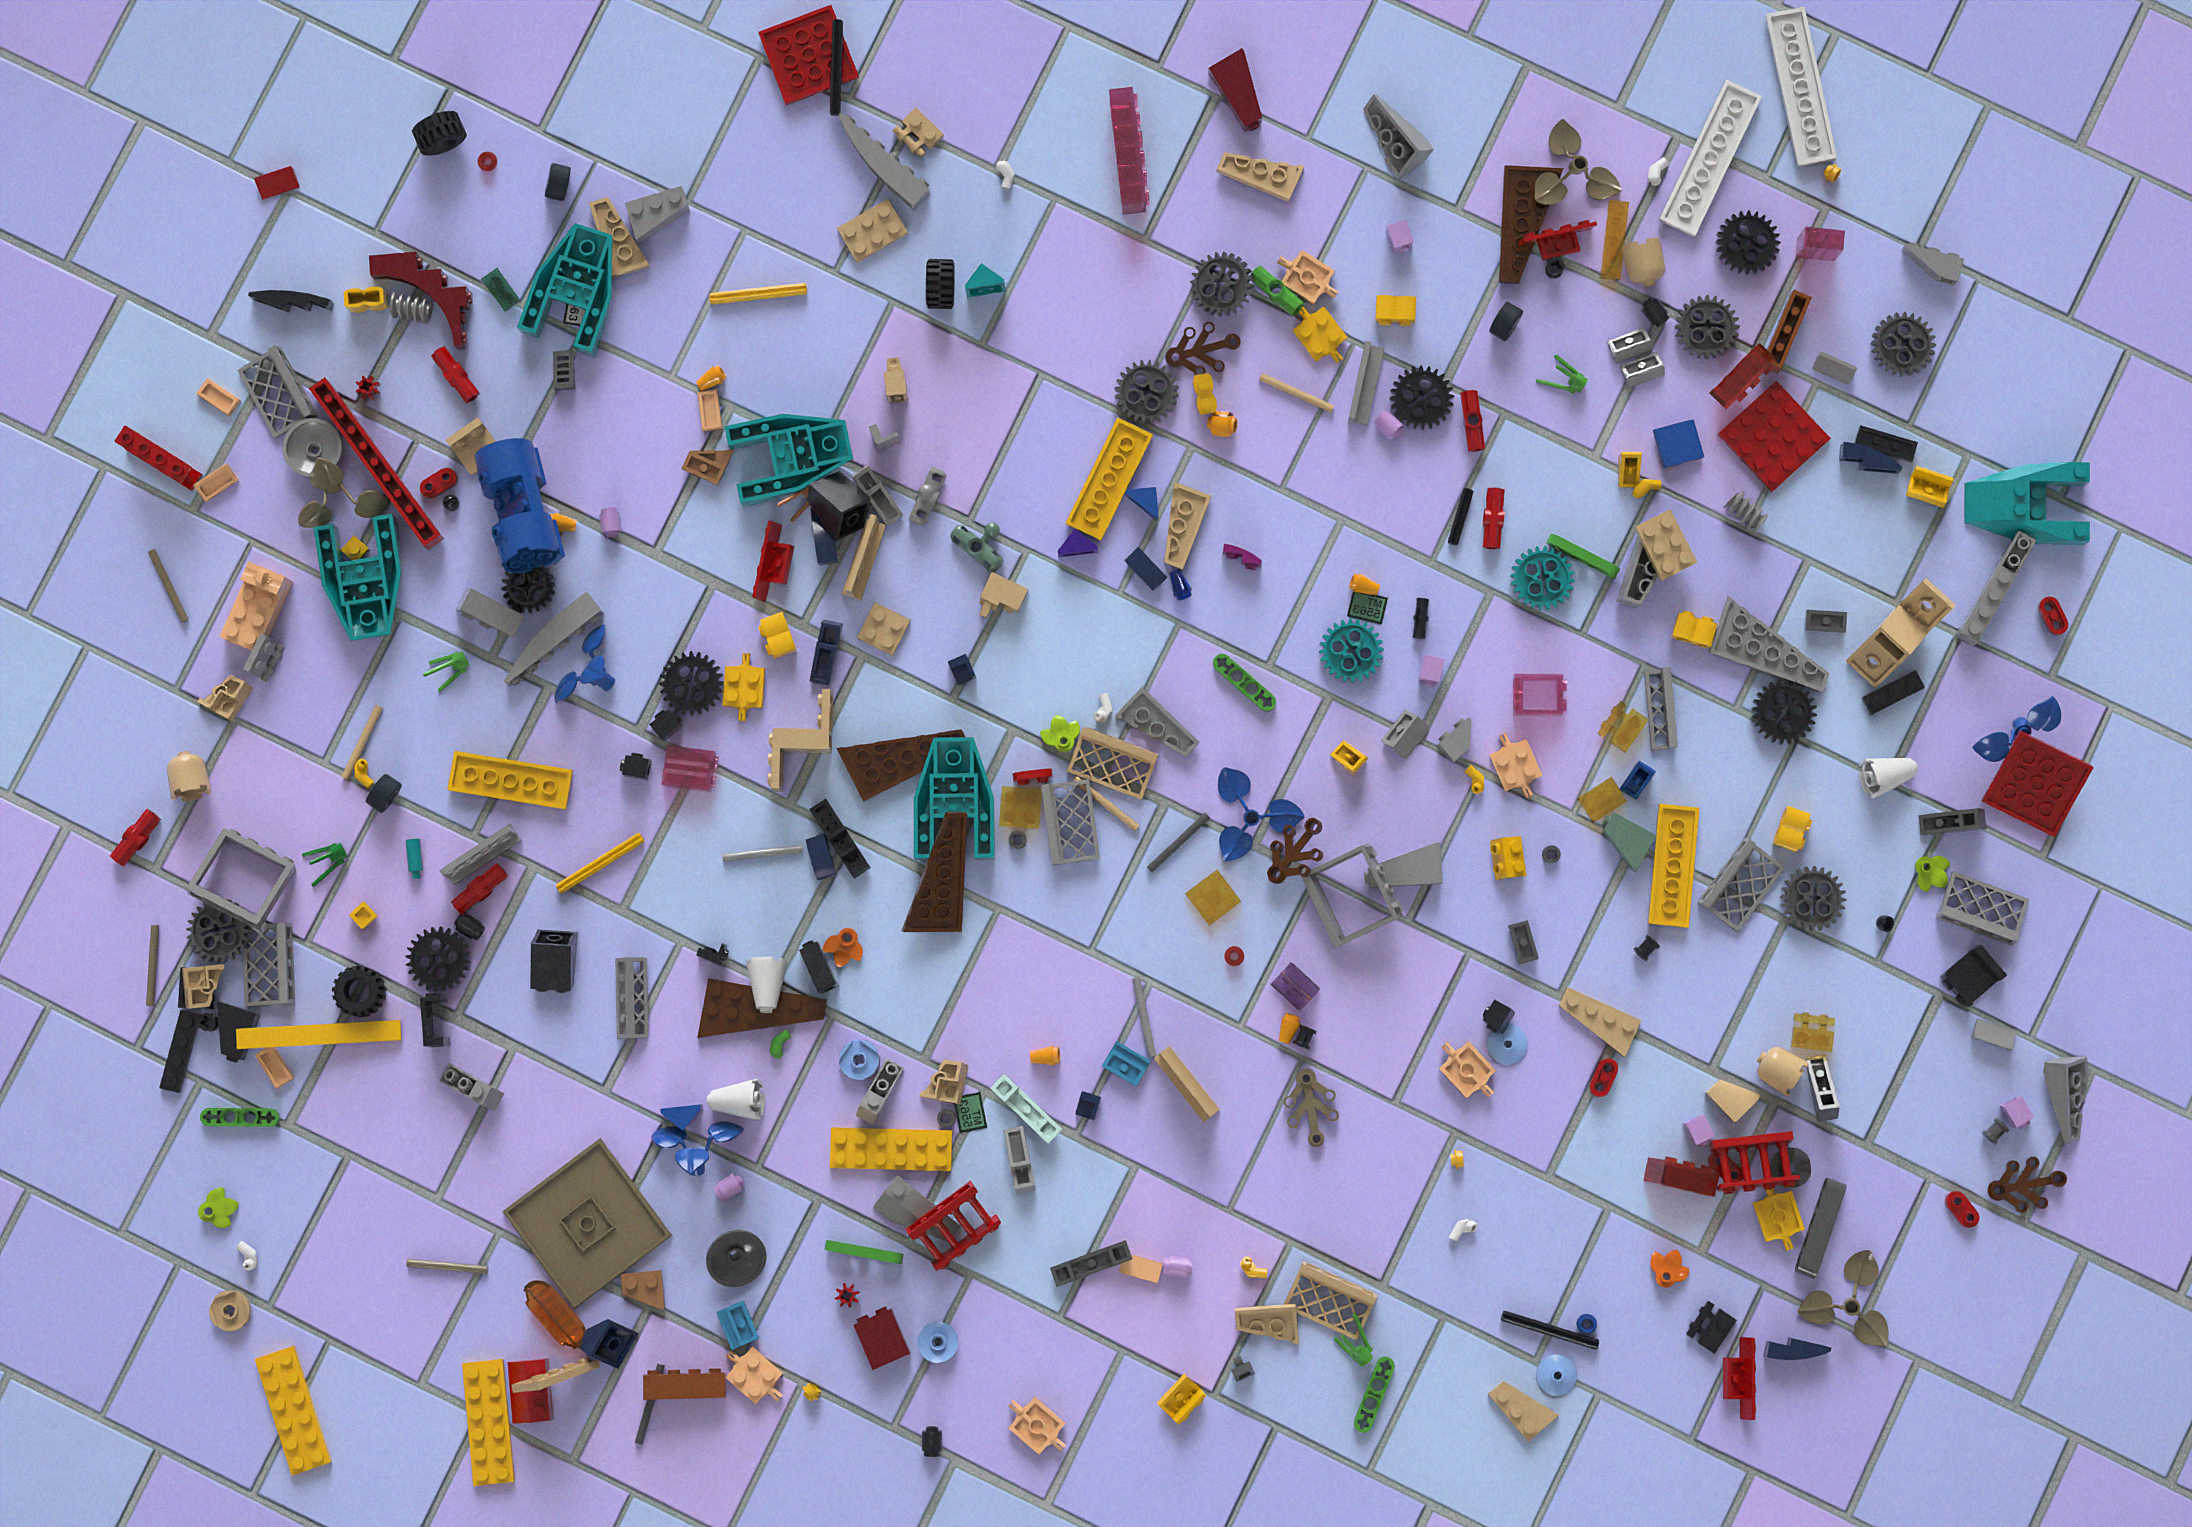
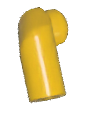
(1645, 486)
(360, 773)
(1478, 782)
(1251, 1270)

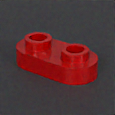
(438, 483)
(2054, 615)
(1040, 775)
(1603, 1077)
(1732, 1166)
(1962, 1209)

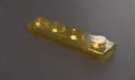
(1614, 240)

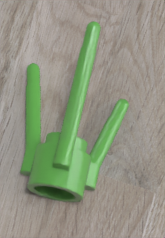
(1576, 379)
(456, 660)
(1359, 1354)

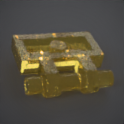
(1628, 729)
(1812, 1038)

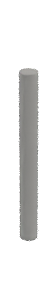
(762, 853)
(1144, 1017)

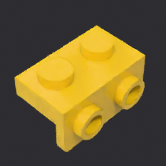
(1929, 486)
(1508, 857)
(1181, 1399)

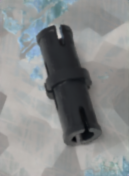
(1420, 618)

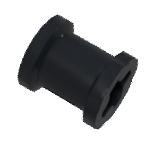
(1560, 267)
(1646, 947)
(204, 1018)
(1304, 1037)

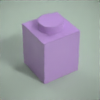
(1399, 236)
(1431, 670)
(2017, 1112)
(1699, 1130)

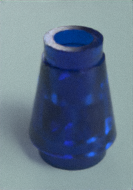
(1180, 585)

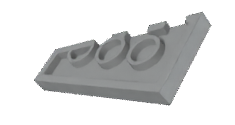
(1153, 719)

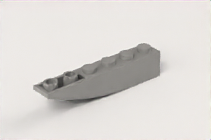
(886, 166)
(1995, 589)
(555, 635)

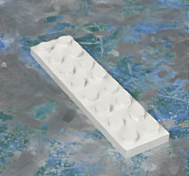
(1800, 86)
(1710, 158)

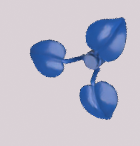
(594, 672)
(2043, 715)
(1236, 842)
(693, 1159)

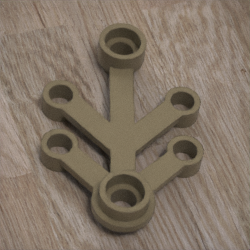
(1310, 1104)

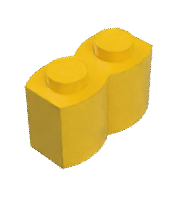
(361, 300)
(1395, 310)
(1203, 388)
(1694, 630)
(777, 635)
(1791, 829)

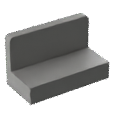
(885, 442)
(1405, 734)

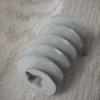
(410, 309)
(1746, 511)

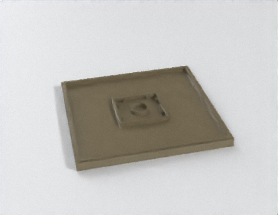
(587, 1223)

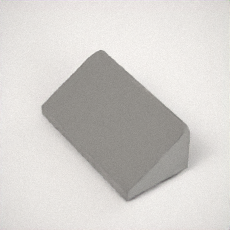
(1630, 345)
(1834, 368)
(1642, 370)
(1993, 1034)

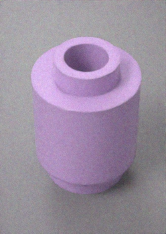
(1389, 425)
(610, 522)
(729, 1187)
(1177, 1266)

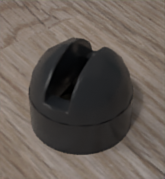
(453, 505)
(1885, 923)

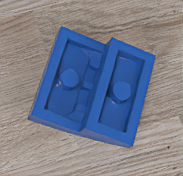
(1678, 443)

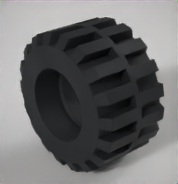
(439, 133)
(940, 283)
(343, 984)

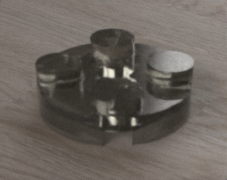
(1801, 1161)

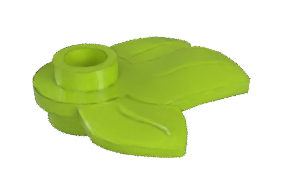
(1059, 731)
(1934, 874)
(220, 1207)

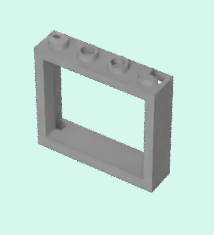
(1324, 908)
(255, 921)

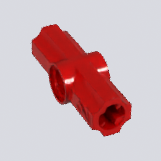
(455, 374)
(1473, 433)
(1493, 518)
(135, 837)
(479, 889)

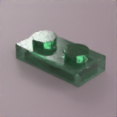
(500, 289)

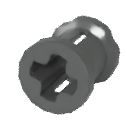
(1995, 1131)

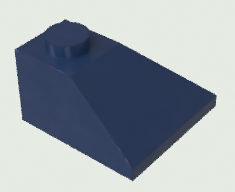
(608, 1342)

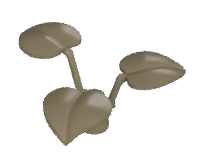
(1551, 190)
(329, 477)
(1818, 1305)

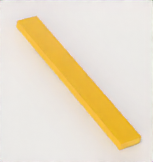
(318, 1034)

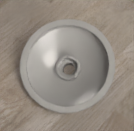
(306, 436)

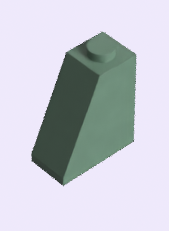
(1628, 839)

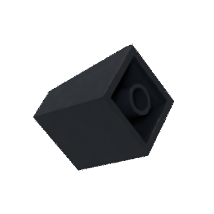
(839, 504)
(553, 960)

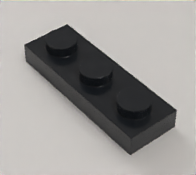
(1886, 443)
(1893, 692)

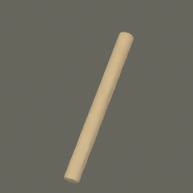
(1296, 392)
(362, 742)
(1109, 806)

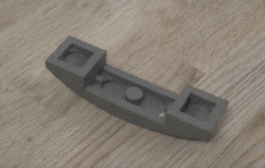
(1091, 1263)

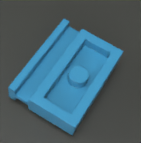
(1126, 1063)
(737, 1325)

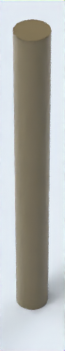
(168, 586)
(150, 998)
(447, 1266)

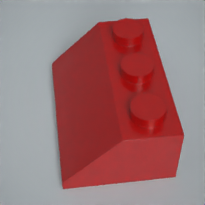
(530, 1405)

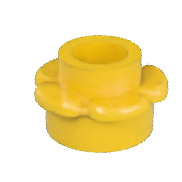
(1832, 173)
(1457, 1159)
(811, 1392)

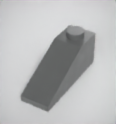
(1952, 821)
(1822, 1088)

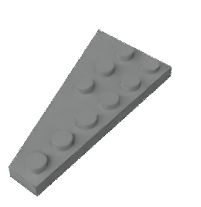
(1757, 646)

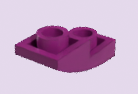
(1248, 559)

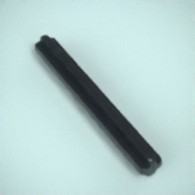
(836, 67)
(1550, 1330)

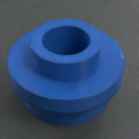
(1593, 1324)

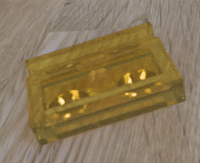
(1602, 799)

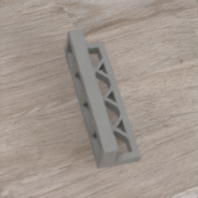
(1365, 384)
(1668, 707)
(627, 997)

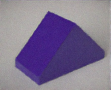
(1077, 545)

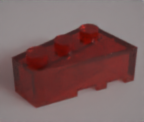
(1744, 376)
(1682, 1176)

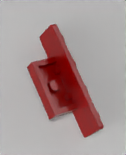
(1558, 242)
(773, 563)
(1740, 1378)

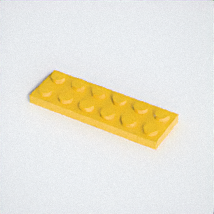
(1109, 479)
(510, 780)
(1673, 865)
(891, 1149)
(293, 1410)
(488, 1422)

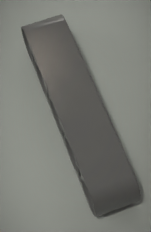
(1820, 1228)

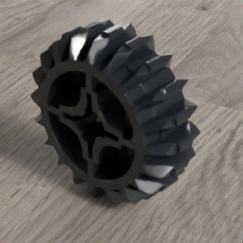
(530, 603)

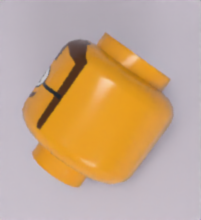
(1222, 424)

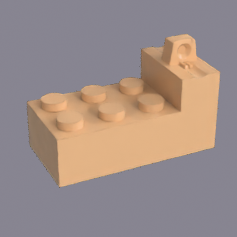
(256, 606)

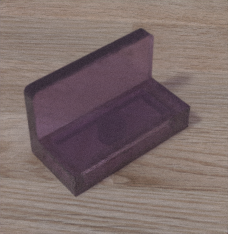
(1295, 986)

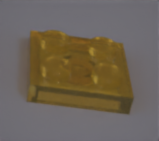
(1020, 807)
(1213, 897)

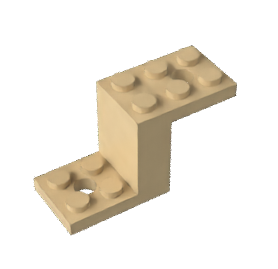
(1900, 633)
(800, 740)

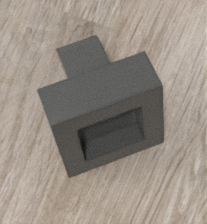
(1242, 1369)

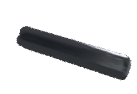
(1460, 516)

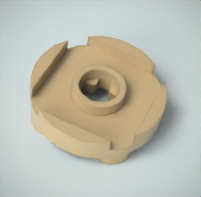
(241, 1314)

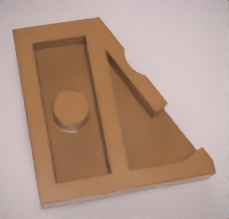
(708, 464)
(644, 1287)

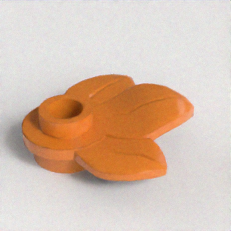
(843, 950)
(1668, 1265)

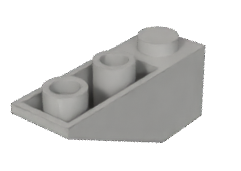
(1938, 265)
(472, 1087)
(879, 1091)

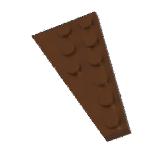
(1519, 217)
(889, 762)
(940, 892)
(732, 1009)

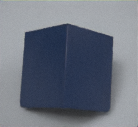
(961, 669)
(1088, 1105)

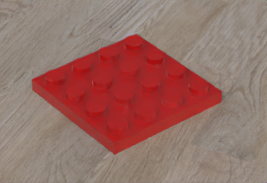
(802, 54)
(1774, 436)
(2037, 783)

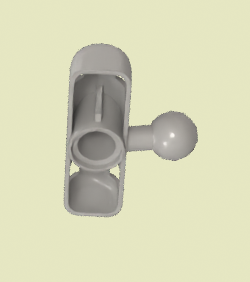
(927, 496)

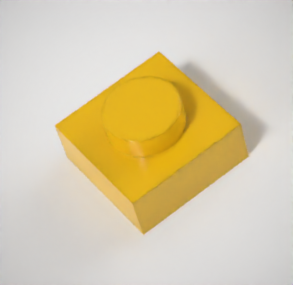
(355, 548)
(363, 915)

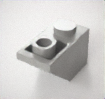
(1458, 741)

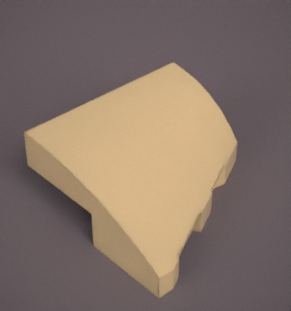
(227, 697)
(200, 984)
(947, 1083)
(1732, 1099)

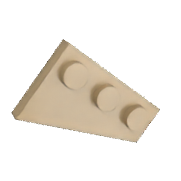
(1270, 1320)
(1522, 1410)

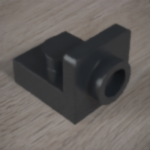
(709, 954)

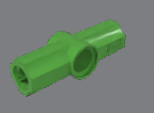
(1284, 298)

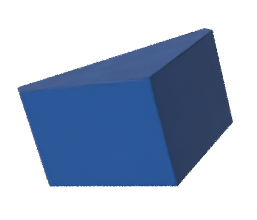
(1145, 499)
(1637, 779)
(682, 1115)

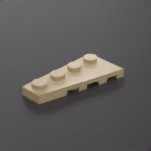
(1270, 177)
(626, 253)
(1185, 519)
(1606, 1022)
(556, 1375)

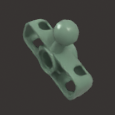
(969, 539)

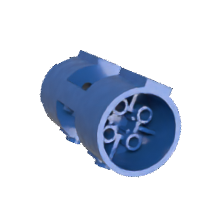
(512, 477)

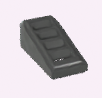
(561, 386)

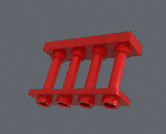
(158, 457)
(1742, 1145)
(950, 1206)

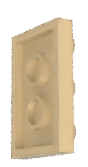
(872, 230)
(1665, 545)

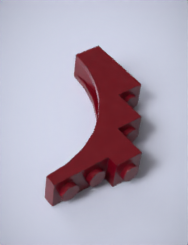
(407, 268)

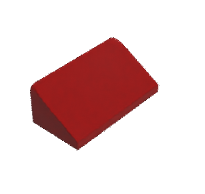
(277, 182)

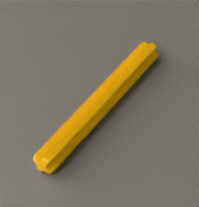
(758, 293)
(600, 863)

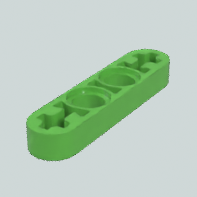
(1583, 556)
(1246, 680)
(240, 1117)
(863, 1251)
(1376, 1395)

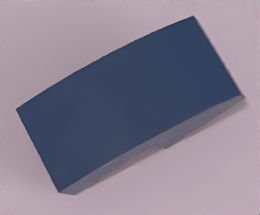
(1145, 568)
(820, 857)

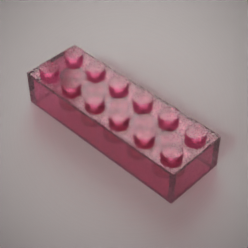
(1127, 150)

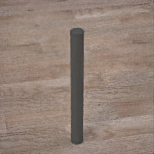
(1178, 842)
(646, 1414)

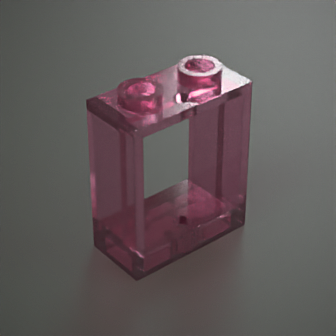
(1561, 685)

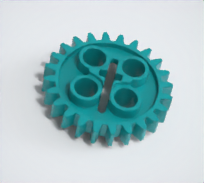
(1524, 580)
(1335, 659)

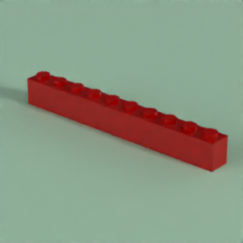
(376, 463)

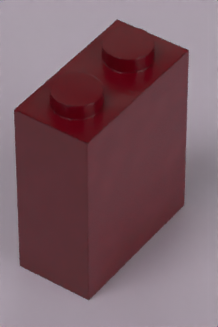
(881, 1337)

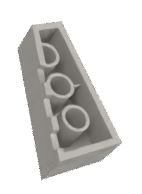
(1638, 577)

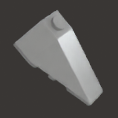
(1401, 142)
(2065, 1084)
(906, 1205)

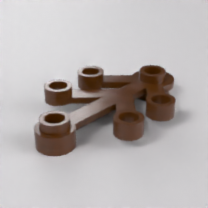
(1199, 350)
(1294, 854)
(2023, 1185)

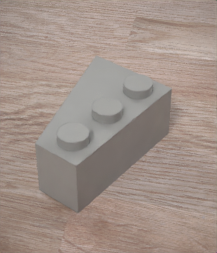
(656, 211)
(489, 613)

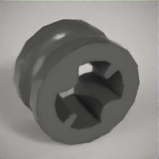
(1023, 838)
(1551, 860)
(945, 1124)

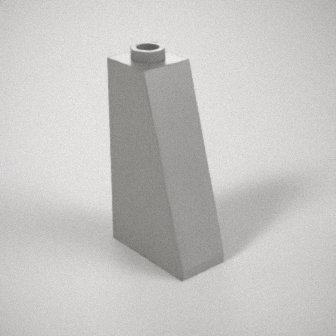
(1411, 869)

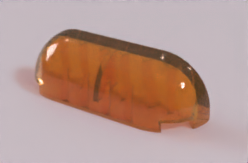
(554, 1314)

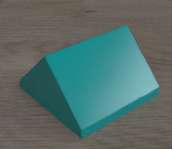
(984, 282)

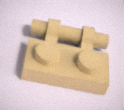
(922, 128)

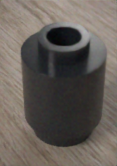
(1655, 312)
(469, 926)
(931, 1441)

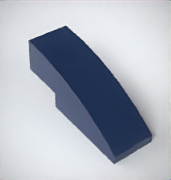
(1868, 458)
(824, 544)
(826, 652)
(1794, 1350)

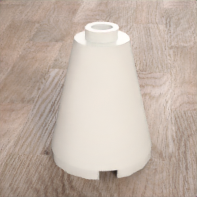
(1885, 774)
(766, 981)
(739, 1099)

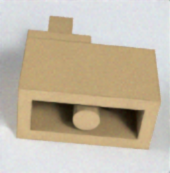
(895, 381)
(1001, 592)

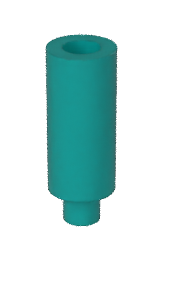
(414, 857)

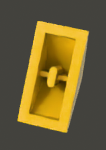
(1629, 468)
(1349, 757)

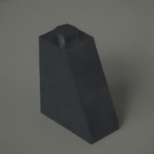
(818, 967)
(229, 1020)

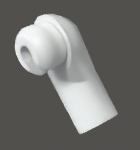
(1655, 170)
(1008, 173)
(1105, 709)
(1463, 1226)
(250, 1255)

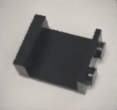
(1972, 975)
(427, 1021)

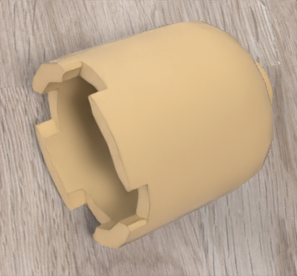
(1644, 261)
(187, 777)
(1780, 1069)

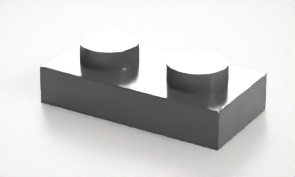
(1825, 621)
(1523, 942)

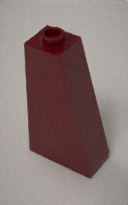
(1237, 88)

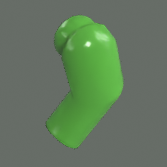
(776, 1044)

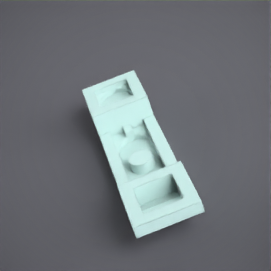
(1026, 1108)

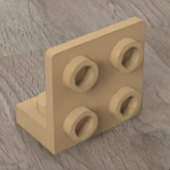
(468, 442)

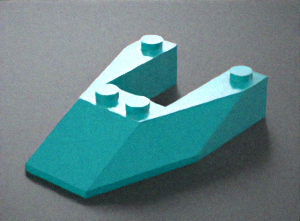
(576, 275)
(800, 450)
(2017, 502)
(365, 588)
(954, 783)

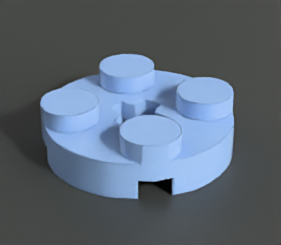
(859, 1071)

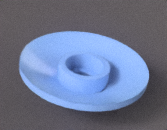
(1505, 1055)
(930, 1350)
(1546, 1371)

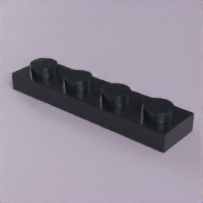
(180, 1051)

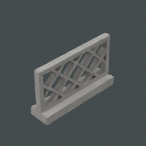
(289, 380)
(1053, 824)
(481, 854)
(1726, 876)
(1982, 925)
(284, 966)

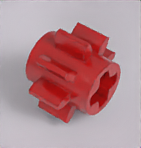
(362, 387)
(844, 1300)

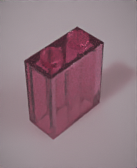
(1820, 243)
(689, 768)

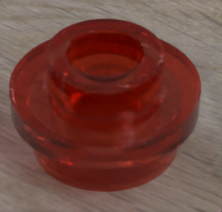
(484, 156)
(1234, 949)

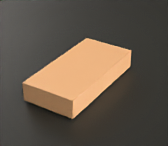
(218, 397)
(709, 410)
(216, 482)
(274, 1066)
(1142, 1268)

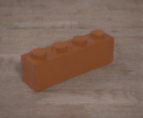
(1787, 327)
(684, 1385)

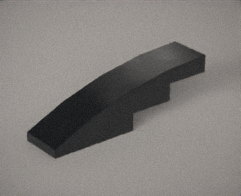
(285, 299)
(840, 838)

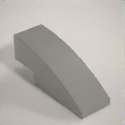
(879, 496)
(1019, 1160)

